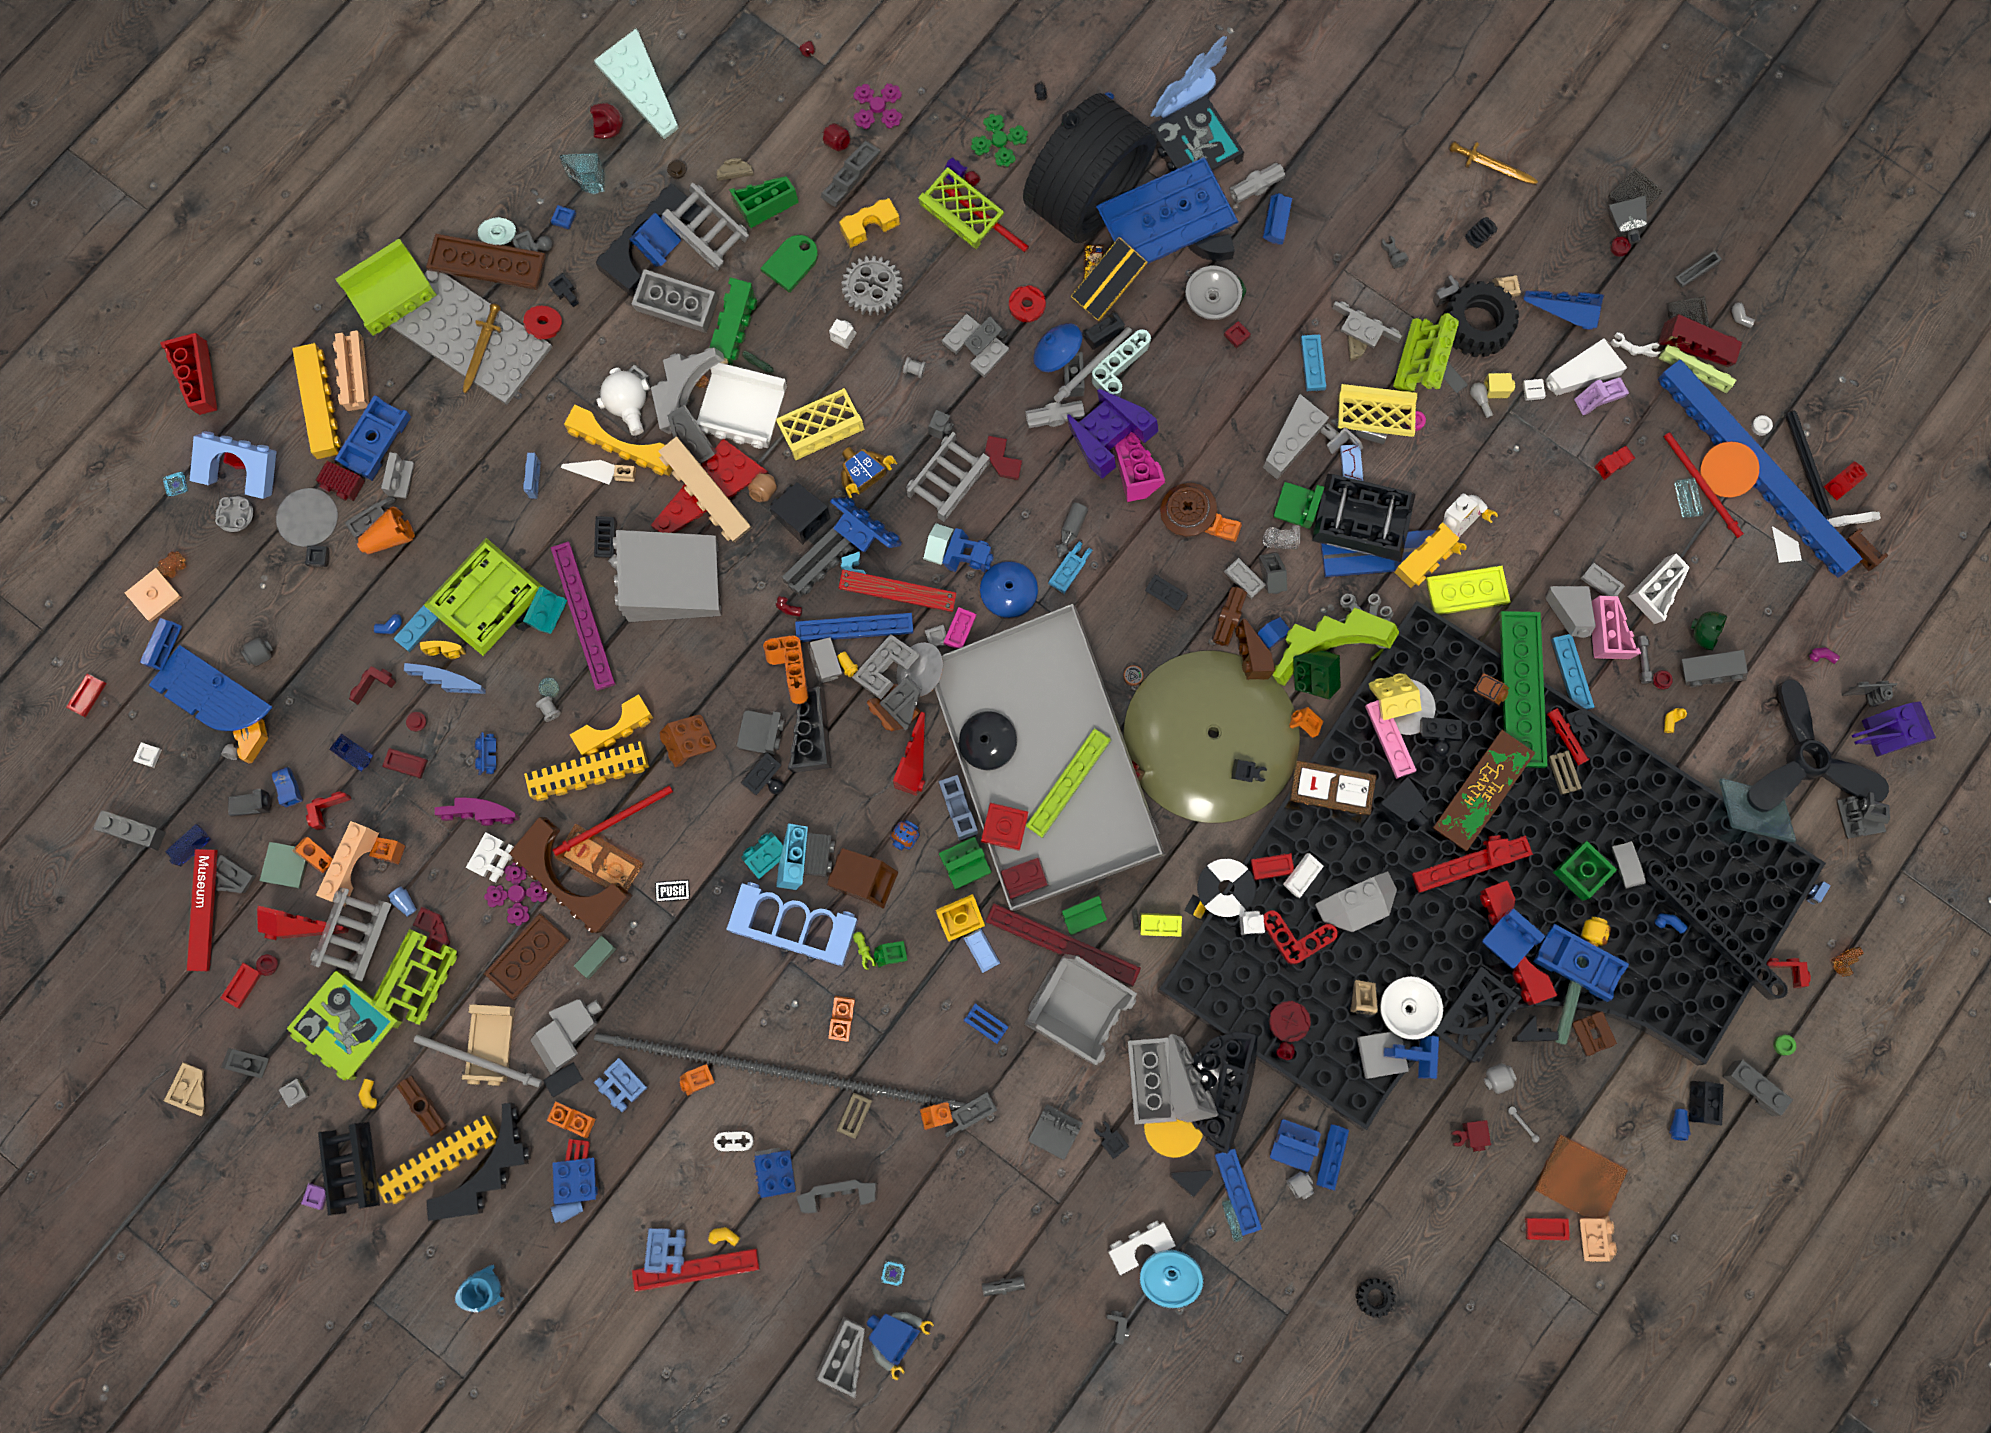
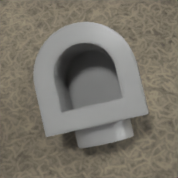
(1300, 1185)

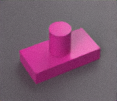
(960, 628)

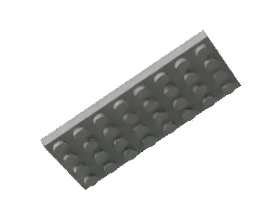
(450, 334)

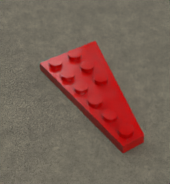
(728, 469)

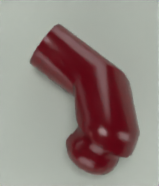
(788, 609)

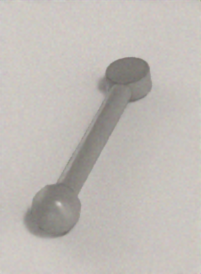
(1512, 1111)

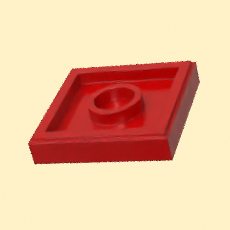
(1004, 826)

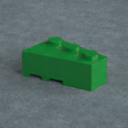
(764, 200)

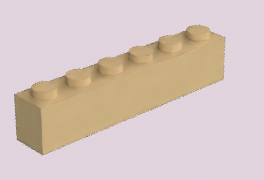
(705, 489)

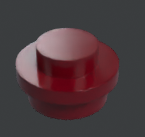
(1662, 680)
(416, 721)

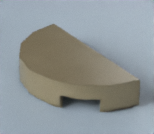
(734, 169)
(1356, 348)

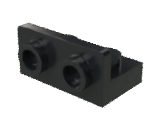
(1706, 1102)

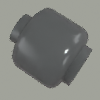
(257, 651)

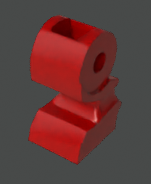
(1615, 461)

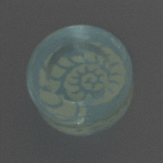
(549, 687)

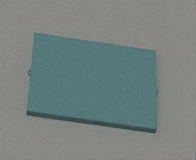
(1744, 817)

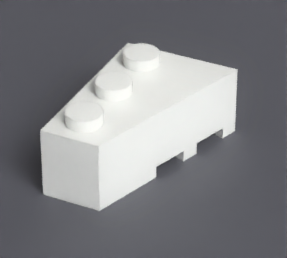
(1659, 588)

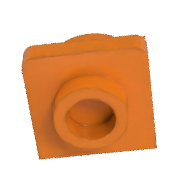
(1307, 721)
(696, 1080)
(936, 1115)

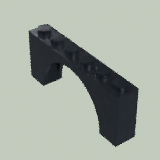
(617, 260)

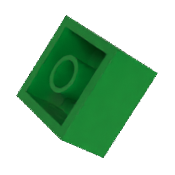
(1584, 871)

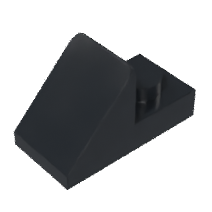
(1529, 1033)

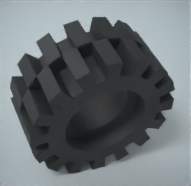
(1388, 1297)

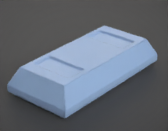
(981, 950)

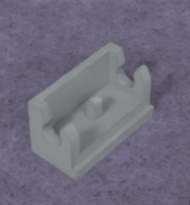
(824, 660)

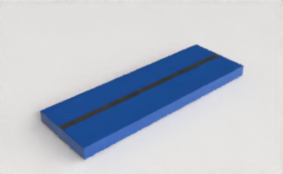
(1347, 562)

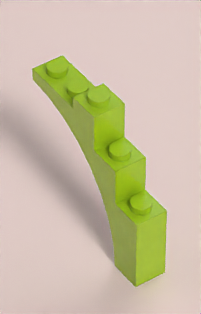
(1330, 633)

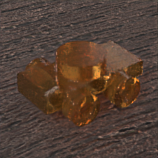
(169, 564)

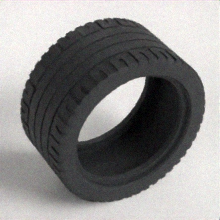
(1088, 167)

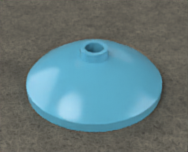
(1169, 1288)

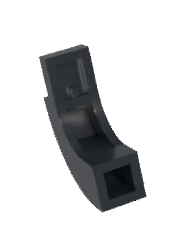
(1214, 248)

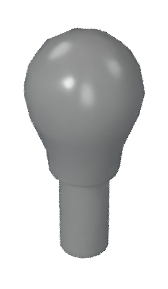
(1479, 394)

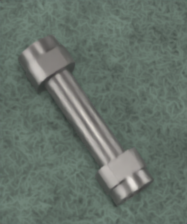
(1646, 675)

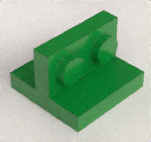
(965, 863)

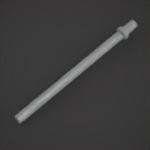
(1066, 390)
(525, 1078)

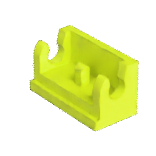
(1160, 924)

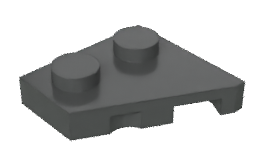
(902, 702)
(232, 876)

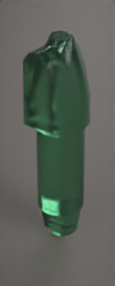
(757, 362)

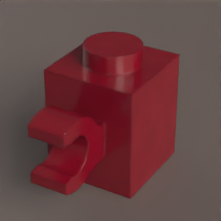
(1474, 1135)

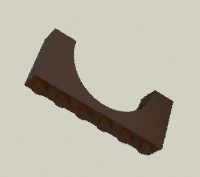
(534, 855)

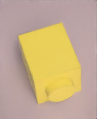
(1499, 385)

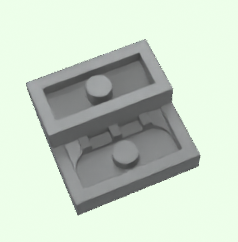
(1373, 1057)

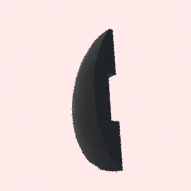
(1227, 1073)

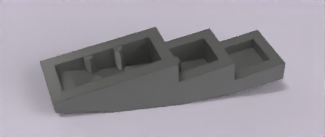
(850, 174)

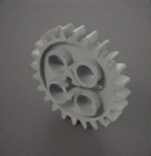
(878, 271)

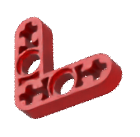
(1298, 946)

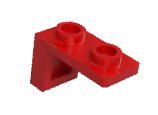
(1846, 480)
(315, 816)
(1800, 974)

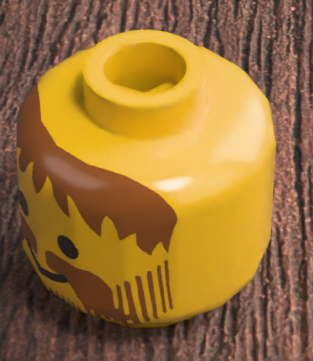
(1596, 931)

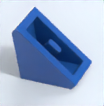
(1273, 632)

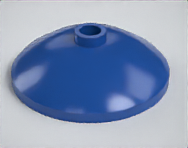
(1057, 347)
(1012, 601)

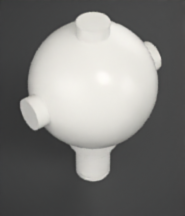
(624, 396)

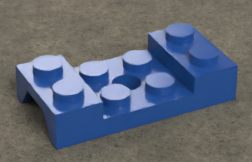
(364, 455)
(1560, 954)

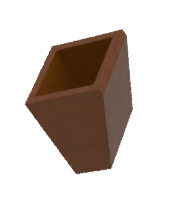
(862, 877)

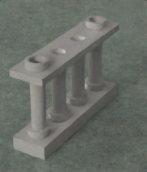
(700, 244)
(956, 493)
(363, 949)

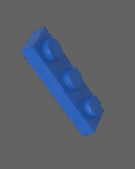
(1332, 1157)

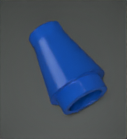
(1680, 1125)

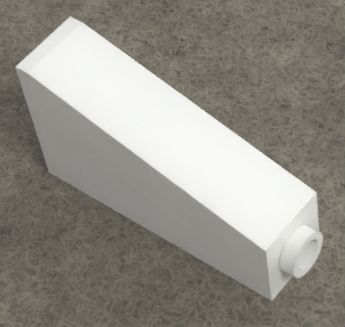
(1585, 369)

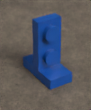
(1426, 1055)

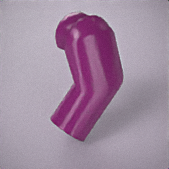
(1824, 652)

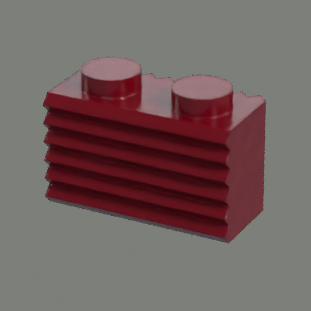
(339, 480)

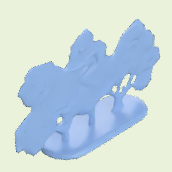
(1195, 84)

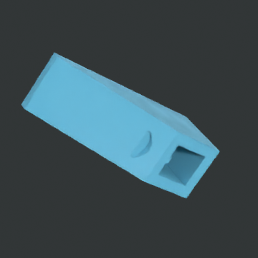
(792, 857)

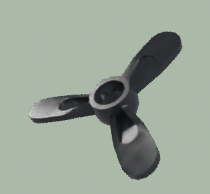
(1781, 782)

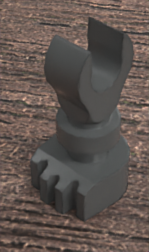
(1397, 259)

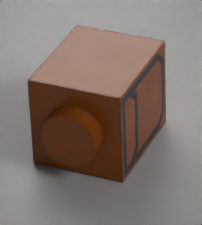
(1491, 689)

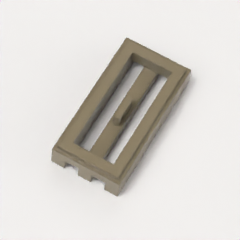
(1572, 771)
(847, 1132)

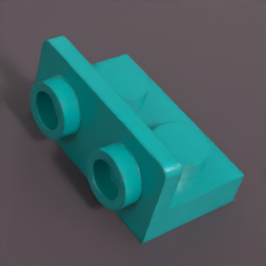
(545, 610)
(763, 855)

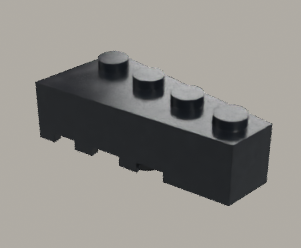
(811, 738)

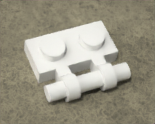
(485, 855)

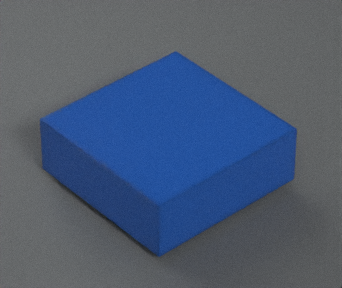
(563, 217)

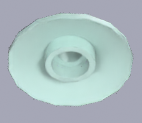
(496, 231)

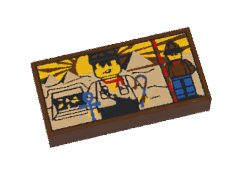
(1092, 256)

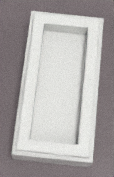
(1303, 875)

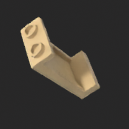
(491, 1040)

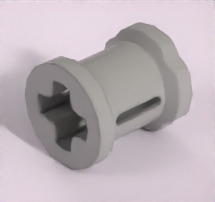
(914, 367)
(548, 708)

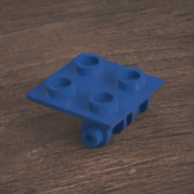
(774, 1173)
(574, 1181)

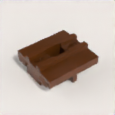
(1599, 1023)

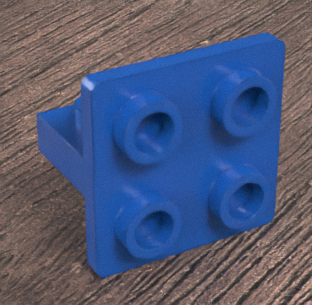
(1295, 1145)

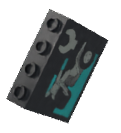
(1194, 134)

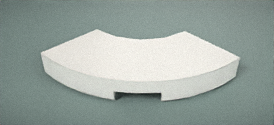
(1851, 519)

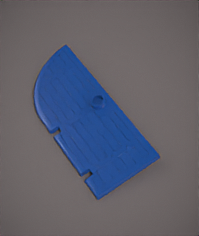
(203, 688)

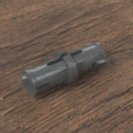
(1003, 1286)

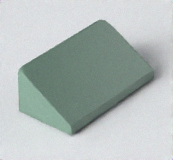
(594, 957)

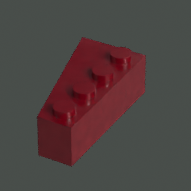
(1700, 341)

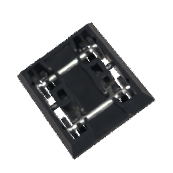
(1362, 522)

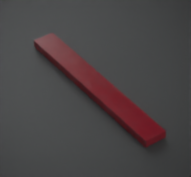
(1062, 944)

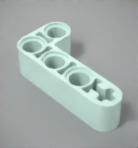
(1123, 360)

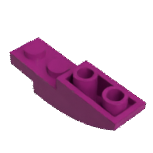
(483, 810)

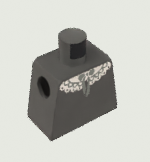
(1629, 218)

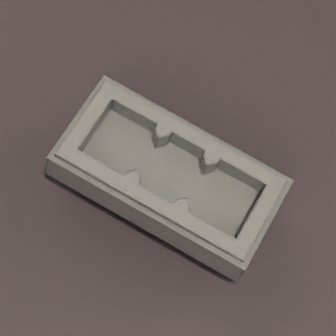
(1244, 578)
(1602, 581)

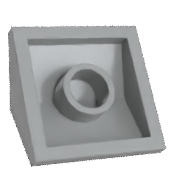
(553, 1046)

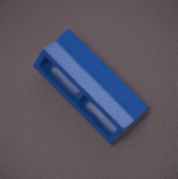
(1277, 218)
(160, 644)

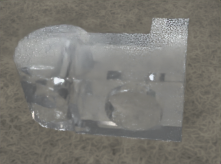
(1282, 538)

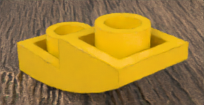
(448, 649)

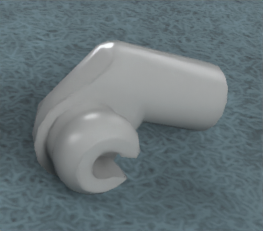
(1740, 316)

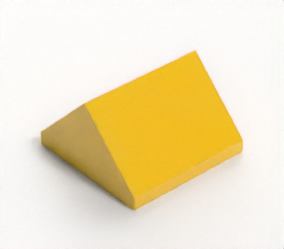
(960, 917)

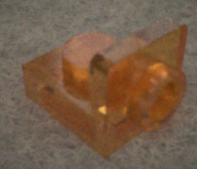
(1842, 961)

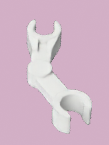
(1633, 349)

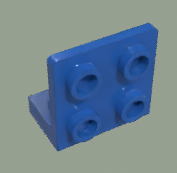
(655, 240)
(1512, 938)

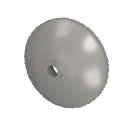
(1213, 282)

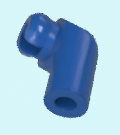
(1663, 919)

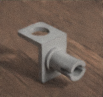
(1338, 439)

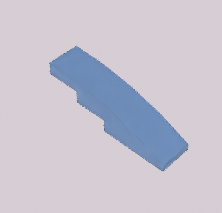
(450, 681)

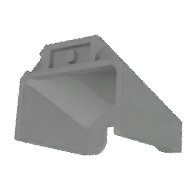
(1078, 1007)

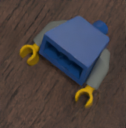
(894, 1337)

